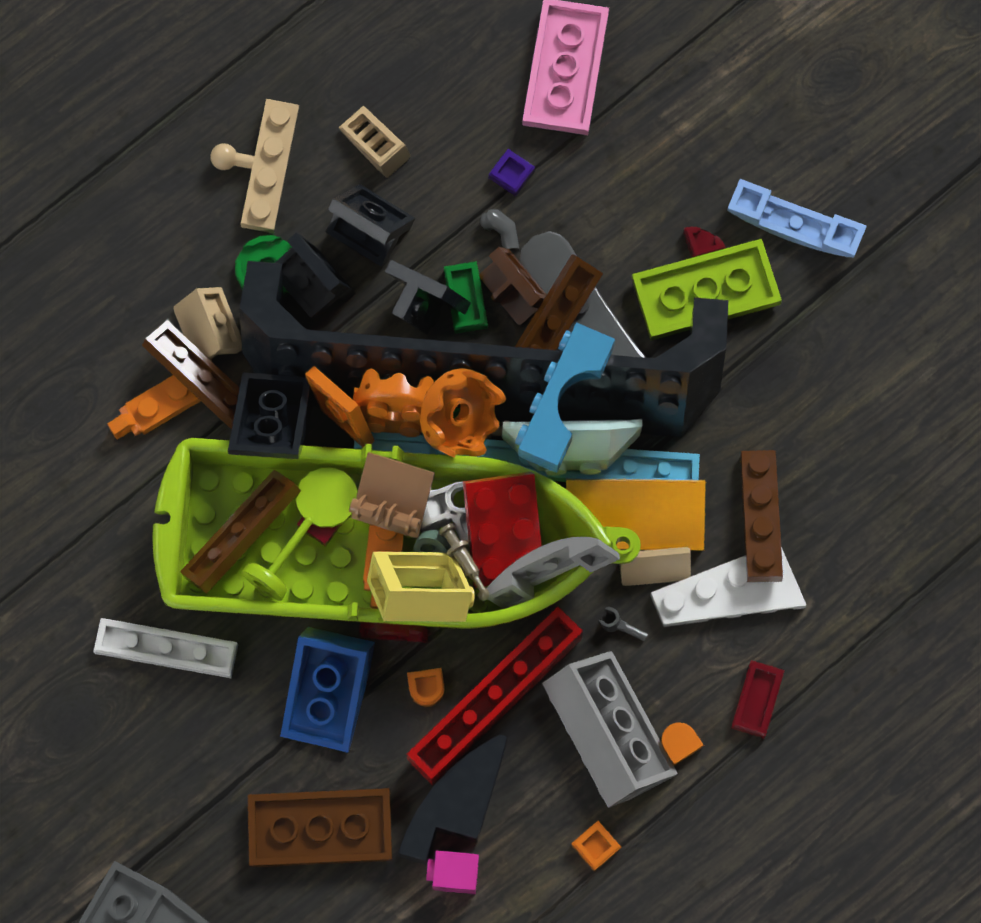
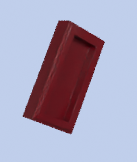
(757, 699)

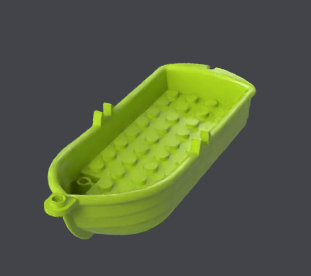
(322, 582)

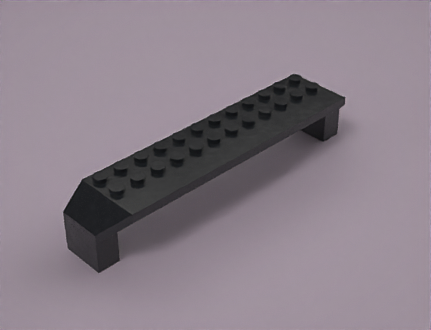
(661, 390)

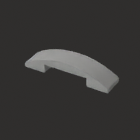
(550, 560)

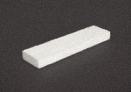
(166, 648)

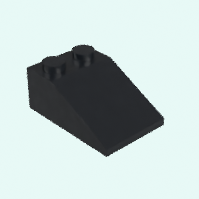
(271, 416)

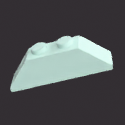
(593, 443)

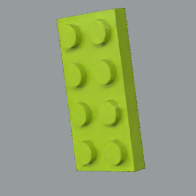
(730, 274)

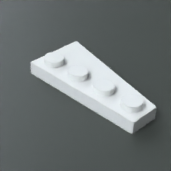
(725, 593)

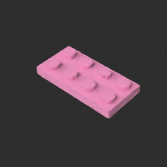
(565, 66)

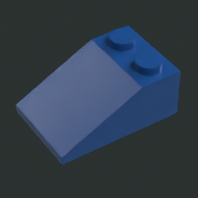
(326, 688)

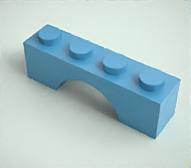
(582, 358)

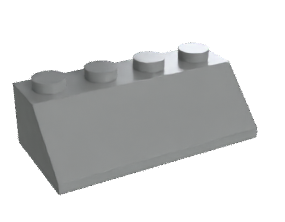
(609, 728)

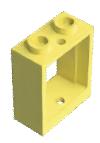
(419, 569)

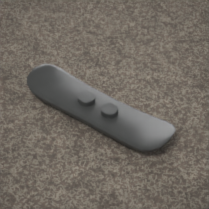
(544, 260)

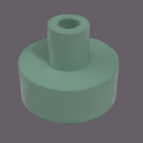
(431, 542)

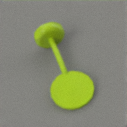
(322, 502)

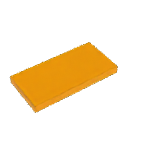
(657, 510)

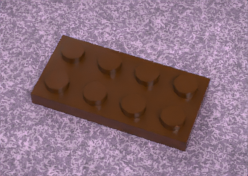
(319, 827)

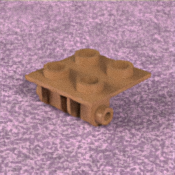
(392, 495)

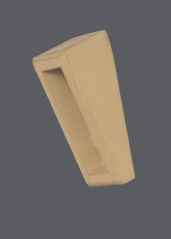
(389, 156)

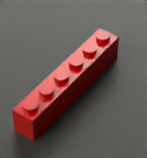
(495, 695)

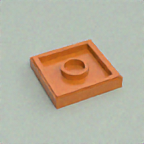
(339, 407)

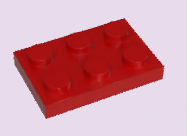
(501, 521)

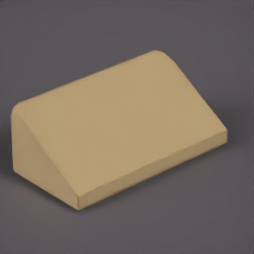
(657, 567)

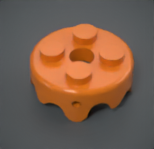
(391, 403)
(476, 417)

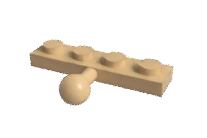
(267, 165)

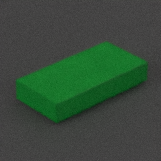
(466, 282)

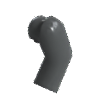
(504, 226)

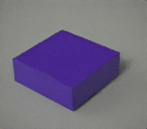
(511, 172)

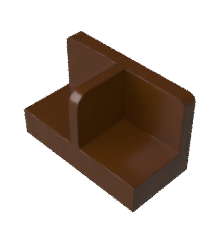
(512, 286)

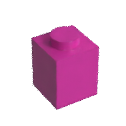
(453, 872)

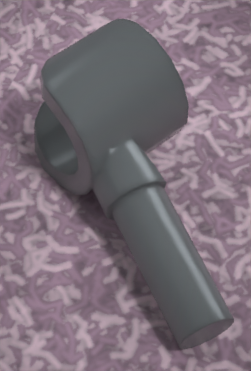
(621, 625)

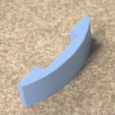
(795, 223)

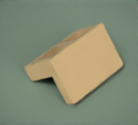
(208, 322)

